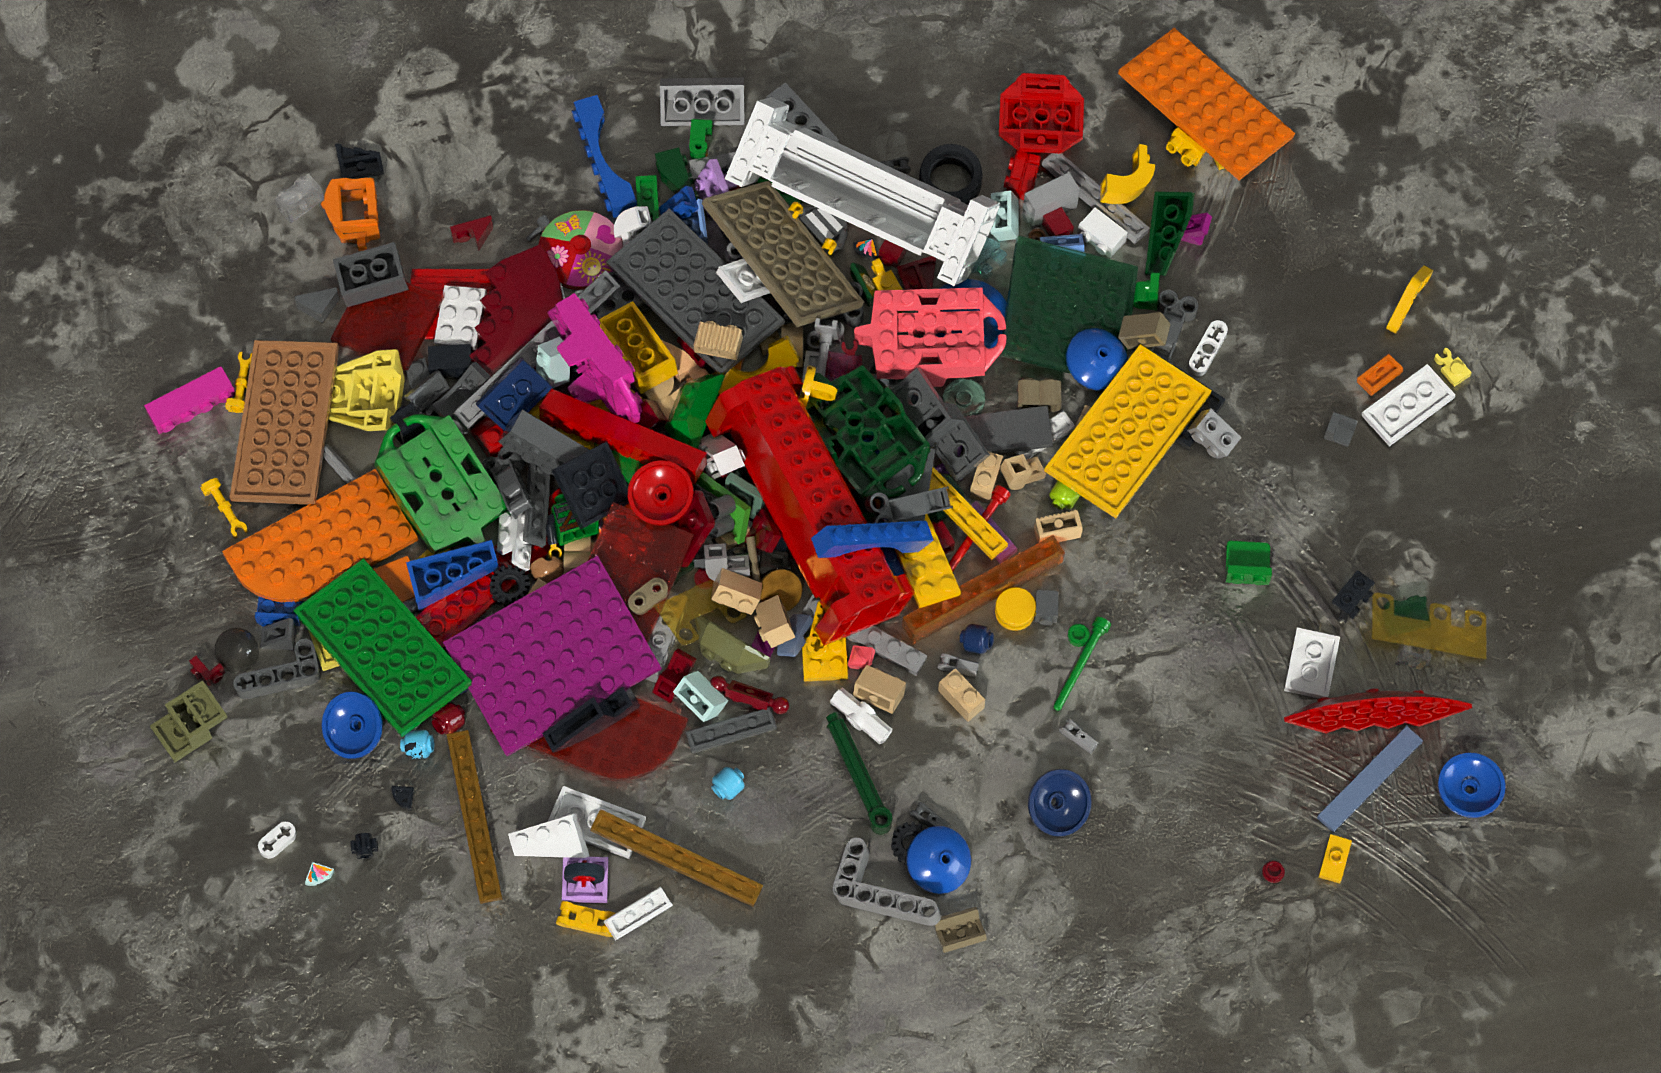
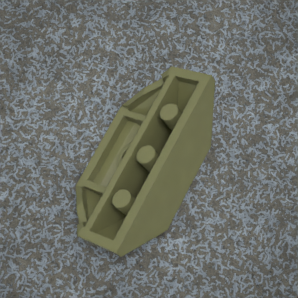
(728, 649)

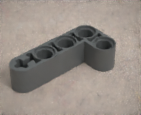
(277, 672)

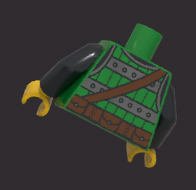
(563, 528)

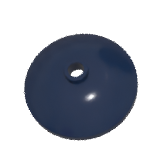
(1071, 804)

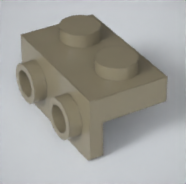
(960, 930)

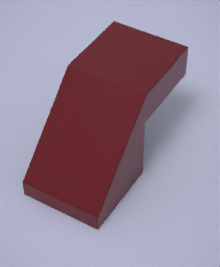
(679, 666)

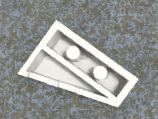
(551, 839)

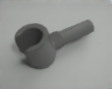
(542, 221)

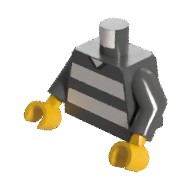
(824, 227)

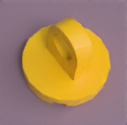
(815, 389)

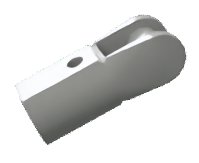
(964, 666)
(1082, 738)

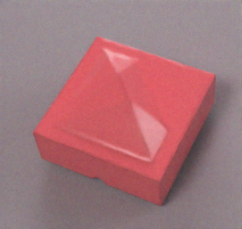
(860, 657)

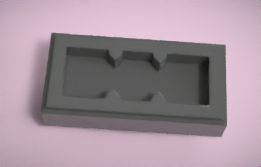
(427, 390)

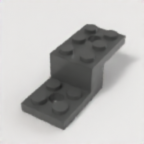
(941, 425)

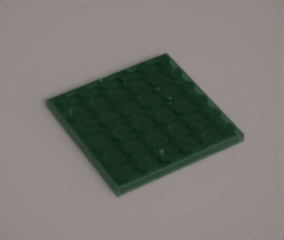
(1058, 295)

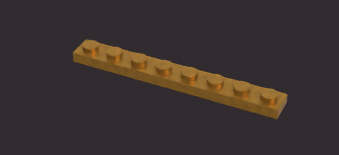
(474, 817)
(676, 858)

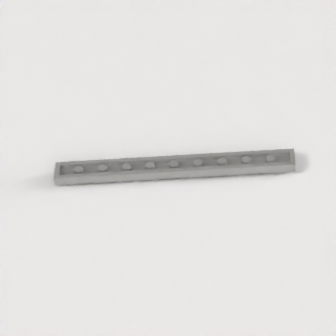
(593, 295)

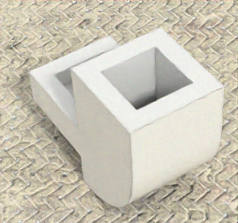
(631, 223)

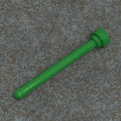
(1100, 627)

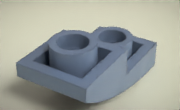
(800, 624)

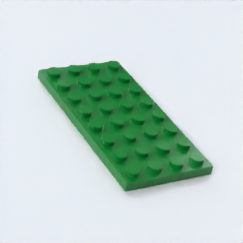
(382, 647)

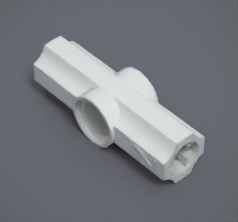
(861, 715)

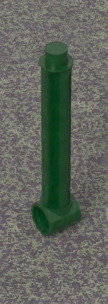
(859, 774)

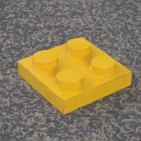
(830, 667)

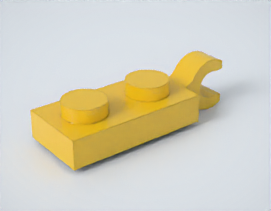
(883, 279)

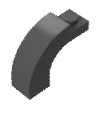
(467, 385)

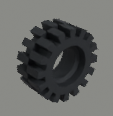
(504, 574)
(899, 836)

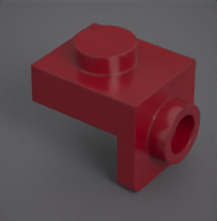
(210, 677)

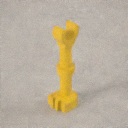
(237, 404)
(212, 487)

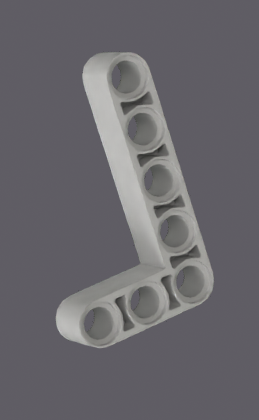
(877, 894)

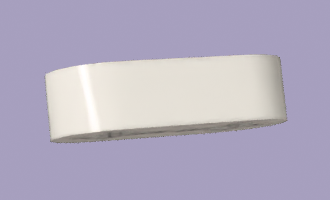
(273, 836)

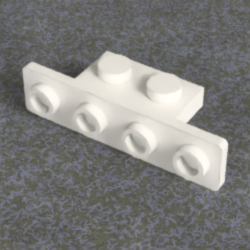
(511, 539)

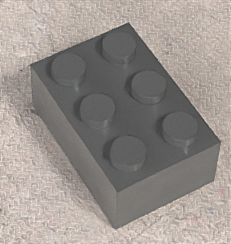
(370, 274)

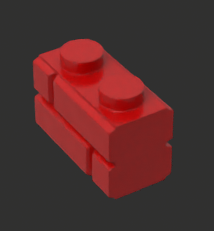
(1023, 173)

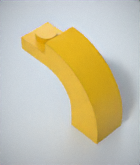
(1125, 189)

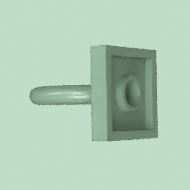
(744, 491)

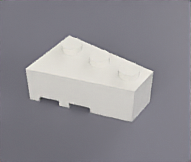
(721, 455)

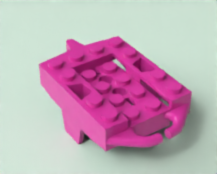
(601, 363)

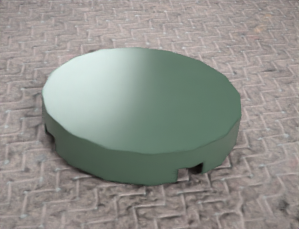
(967, 396)

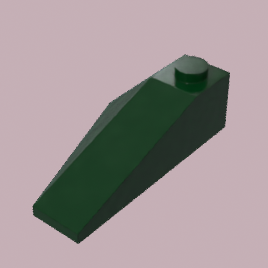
(1168, 224)

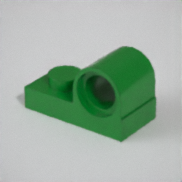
(1147, 293)

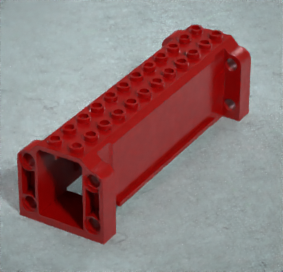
(805, 496)

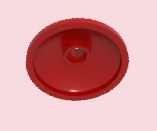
(650, 483)

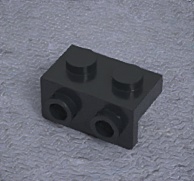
(1352, 595)

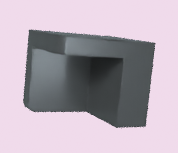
(1340, 429)

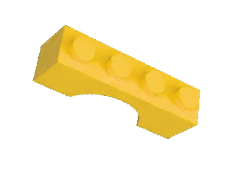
(780, 355)

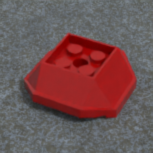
(1044, 97)

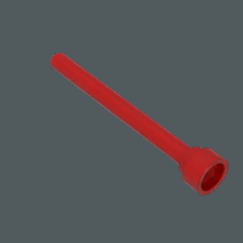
(999, 496)

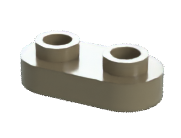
(648, 596)

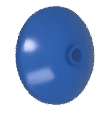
(1086, 362)
(341, 725)
(1474, 772)
(926, 862)

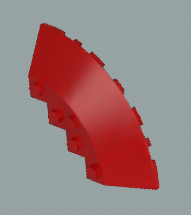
(1375, 708)

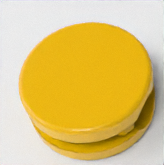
(1015, 608)

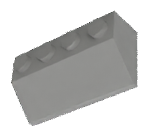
(702, 99)

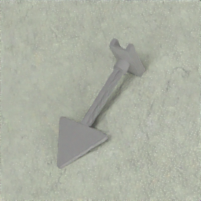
(825, 334)

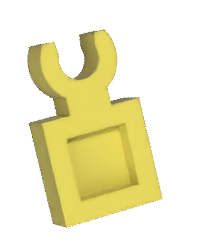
(1453, 370)

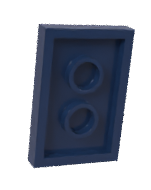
(515, 391)

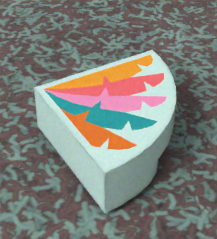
(318, 874)

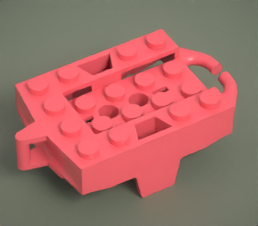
(956, 353)

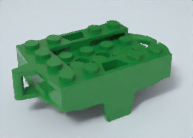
(408, 476)

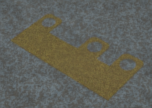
(690, 605)
(1429, 634)

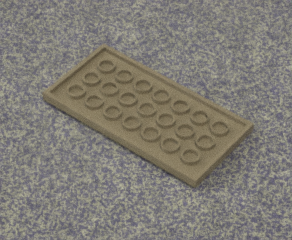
(782, 253)

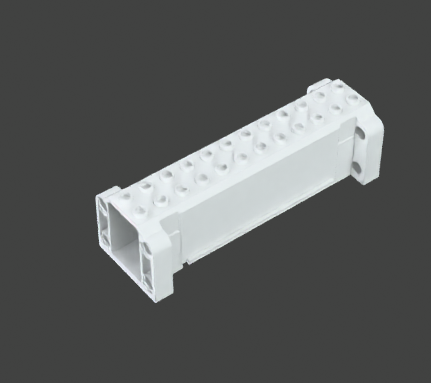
(862, 191)

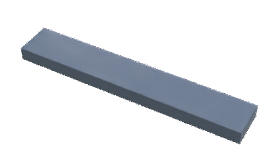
(1369, 779)

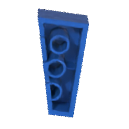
(450, 571)

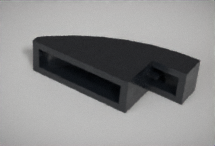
(591, 719)

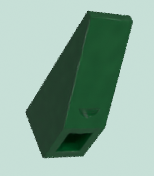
(673, 171)

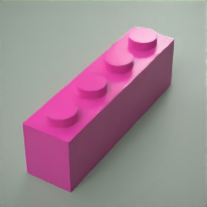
(190, 400)

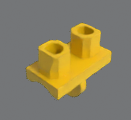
(1186, 146)

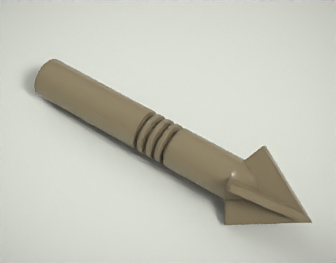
(752, 553)

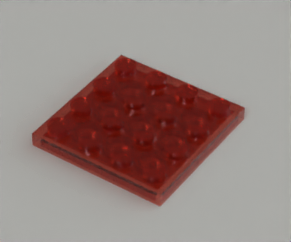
(390, 323)

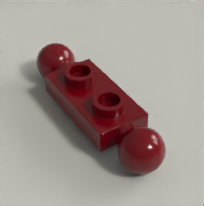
(750, 695)

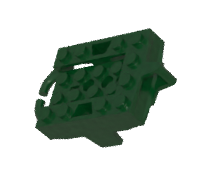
(894, 437)

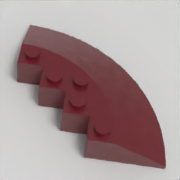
(517, 307)

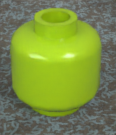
(1063, 496)

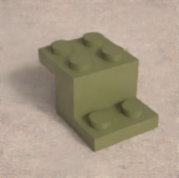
(188, 721)

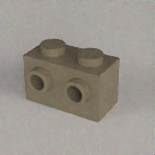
(1144, 329)

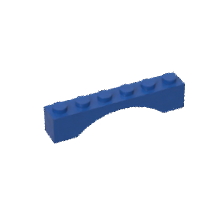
(591, 120)
(843, 539)

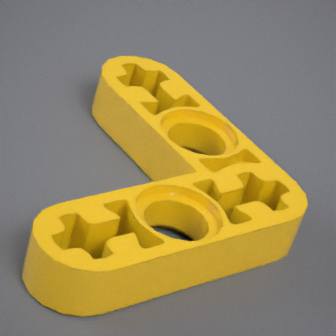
(1415, 285)

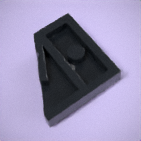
(358, 163)

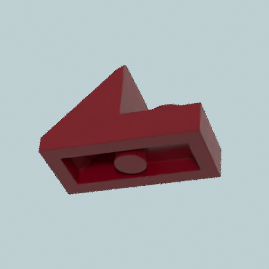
(477, 229)

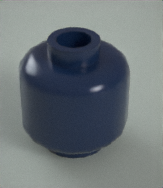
(977, 638)

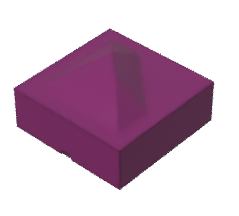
(761, 646)

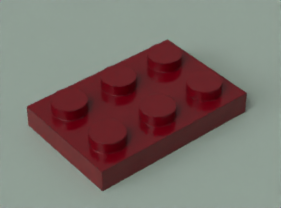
(698, 522)

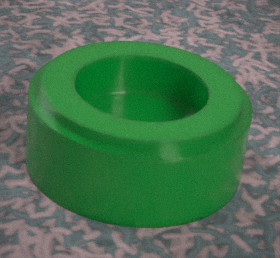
(1078, 635)

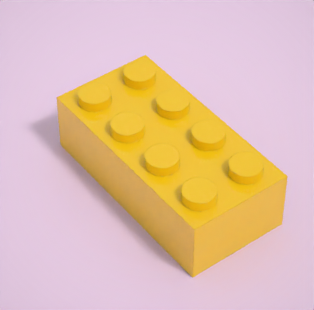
(640, 346)

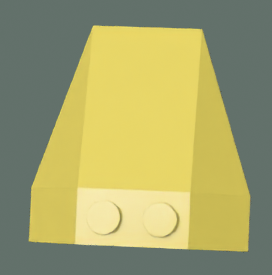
(368, 391)

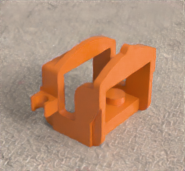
(333, 206)

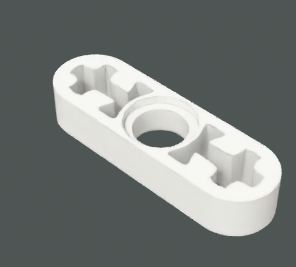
(1207, 339)

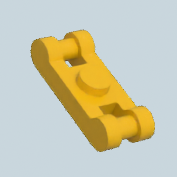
(585, 920)

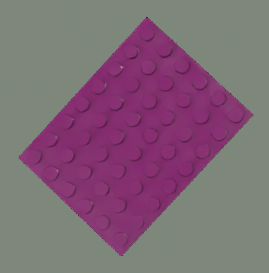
(552, 654)

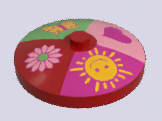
(580, 246)

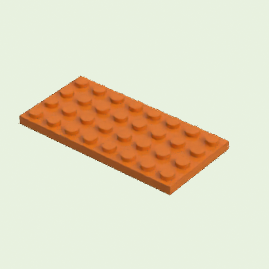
(1206, 103)

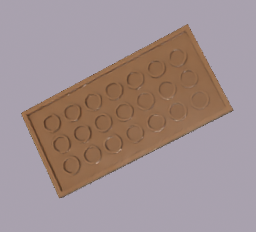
(284, 422)

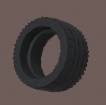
(959, 156)

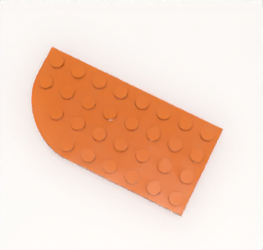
(322, 541)

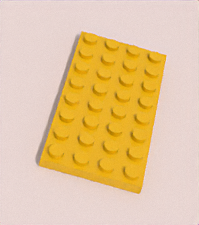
(1127, 431)

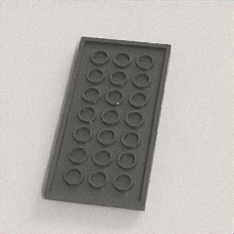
(680, 283)

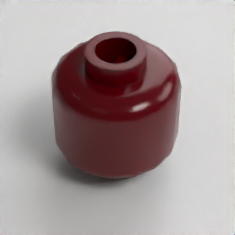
(448, 719)

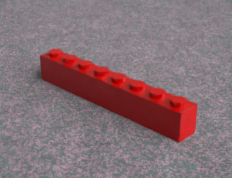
(620, 434)

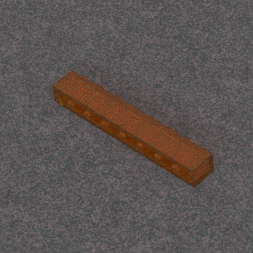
(984, 589)

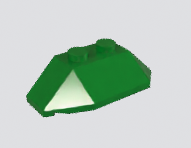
(692, 409)

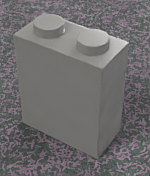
(1048, 197)

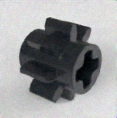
(364, 845)

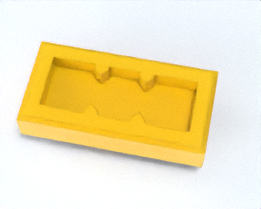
(1335, 858)

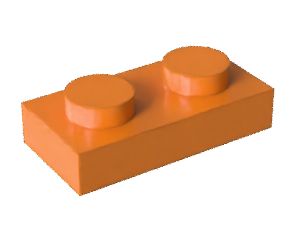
(1380, 375)

